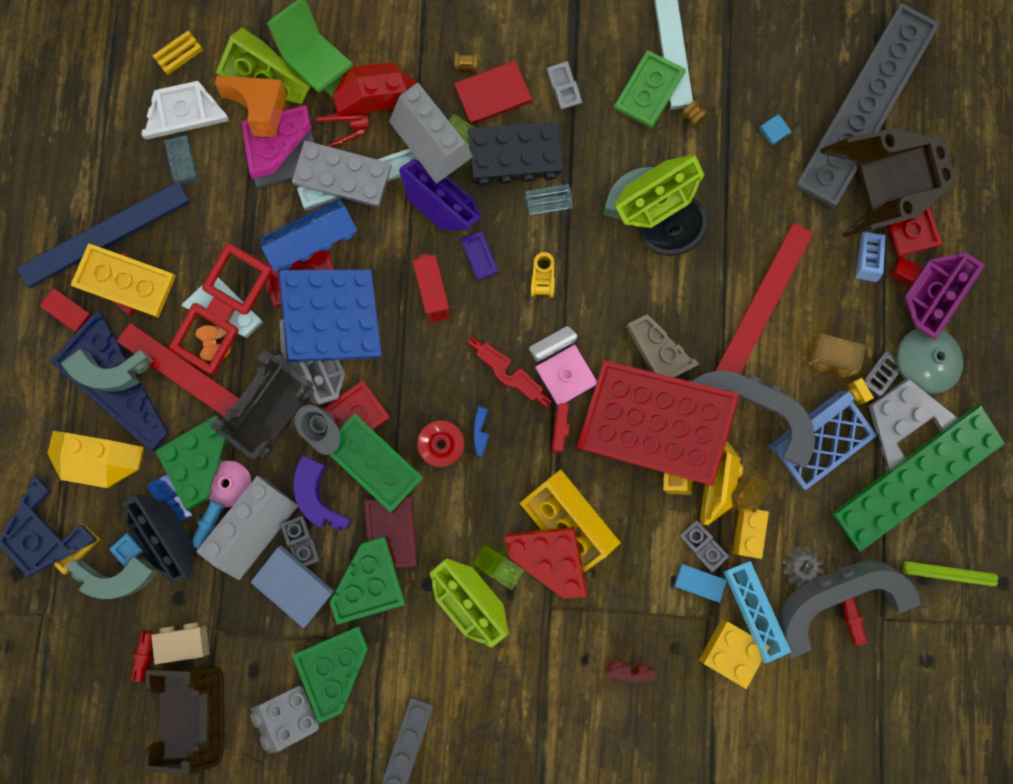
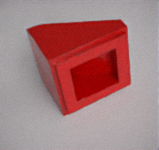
(905, 271)

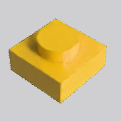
(859, 391)

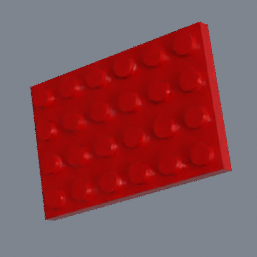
(659, 422)

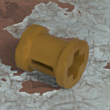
(466, 62)

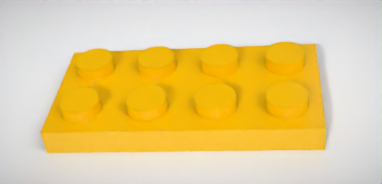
(123, 280)

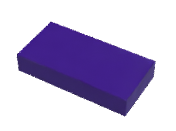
(479, 256)

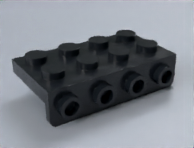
(515, 153)

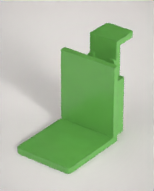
(306, 49)

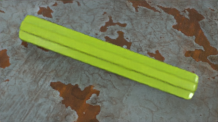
(949, 573)

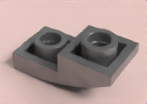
(704, 546)

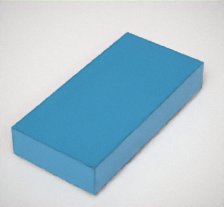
(700, 583)

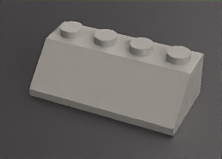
(428, 133)
(247, 528)

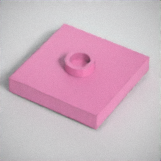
(566, 375)

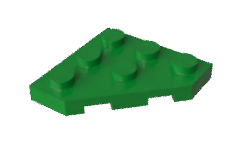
(193, 463)
(368, 584)
(331, 671)

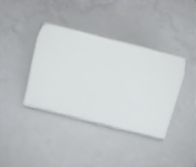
(553, 343)

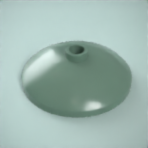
(919, 361)

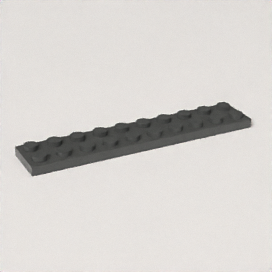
(868, 101)

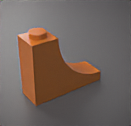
(260, 96)

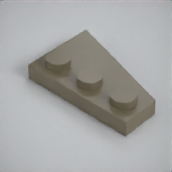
(658, 349)

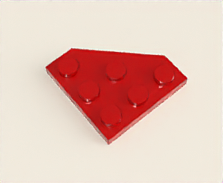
(551, 558)

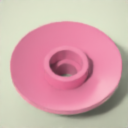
(239, 482)

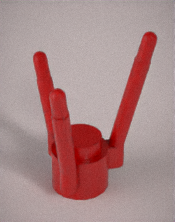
(358, 121)

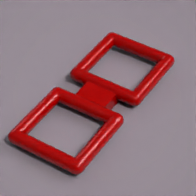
(220, 308)

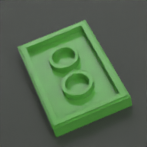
(650, 89)

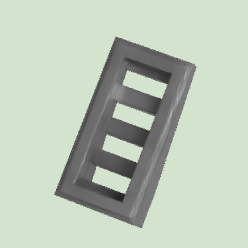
(875, 391)

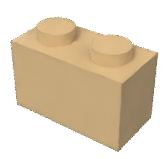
(180, 644)

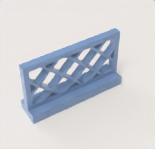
(819, 417)

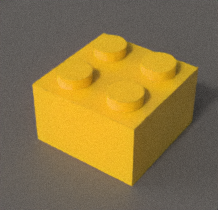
(732, 654)

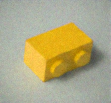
(750, 533)

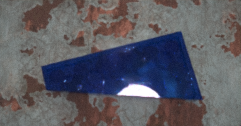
(128, 407)

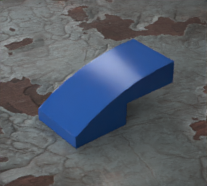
(479, 437)
(164, 491)

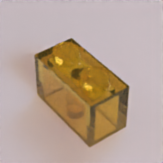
(836, 355)

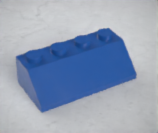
(307, 235)

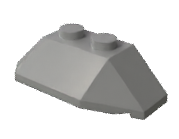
(325, 375)

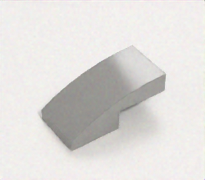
(563, 85)

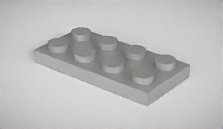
(341, 174)

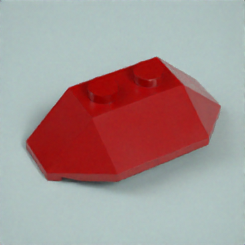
(371, 88)

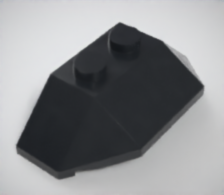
(160, 536)

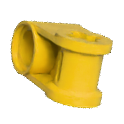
(543, 279)

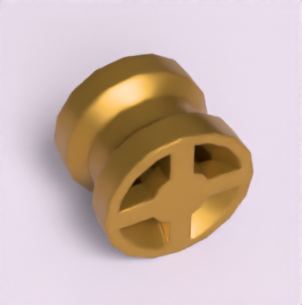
(694, 113)

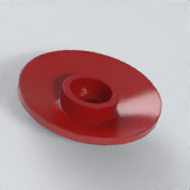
(432, 435)

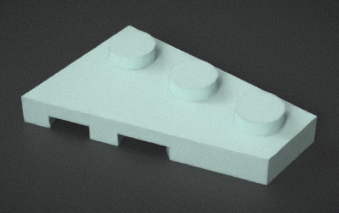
(245, 323)

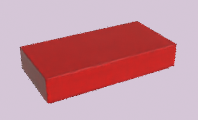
(65, 310)

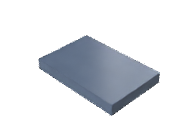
(292, 586)

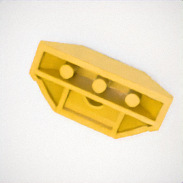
(93, 459)
(718, 498)

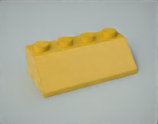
(562, 506)

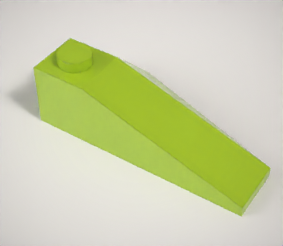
(252, 58)

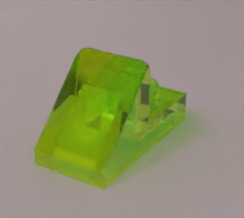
(498, 567)

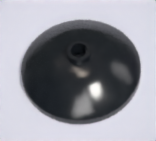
(691, 228)

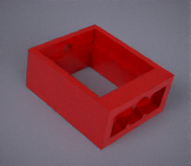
(431, 288)

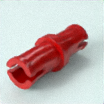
(854, 622)
(142, 656)

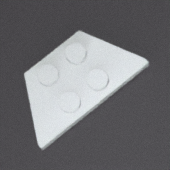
(181, 109)

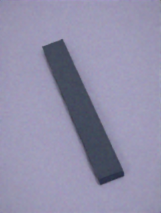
(104, 234)

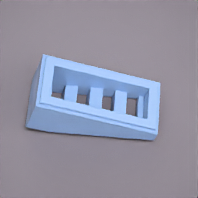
(868, 270)

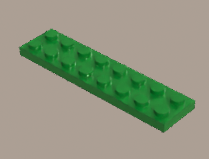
(918, 478)

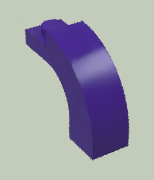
(306, 492)

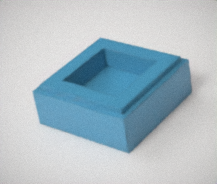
(775, 130)
(126, 549)

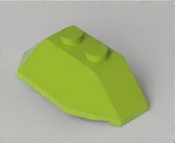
(660, 192)
(469, 602)

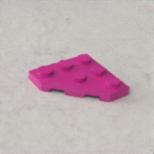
(269, 153)

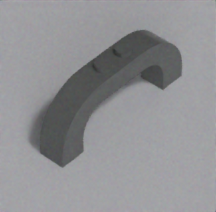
(771, 399)
(839, 587)

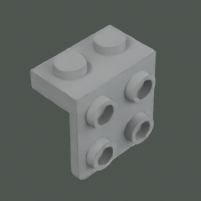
(284, 720)

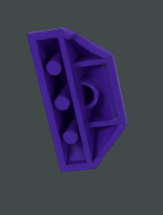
(441, 202)

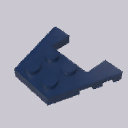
(31, 539)

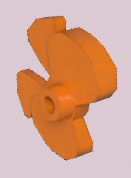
(208, 335)

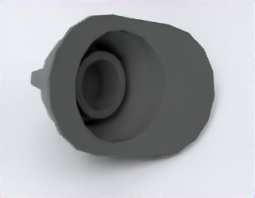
(318, 428)

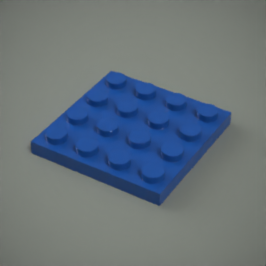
(329, 315)

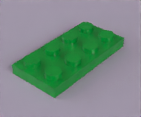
(374, 464)

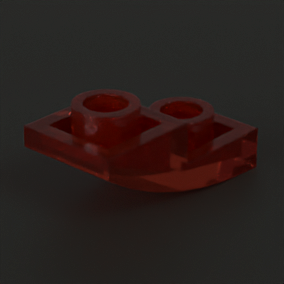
(623, 672)

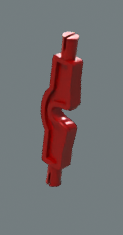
(499, 364)

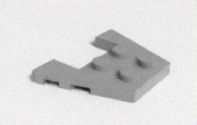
(901, 413)

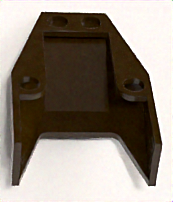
(898, 173)

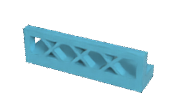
(761, 612)

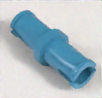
(207, 523)

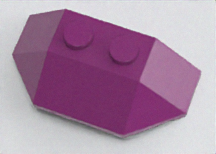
(940, 290)

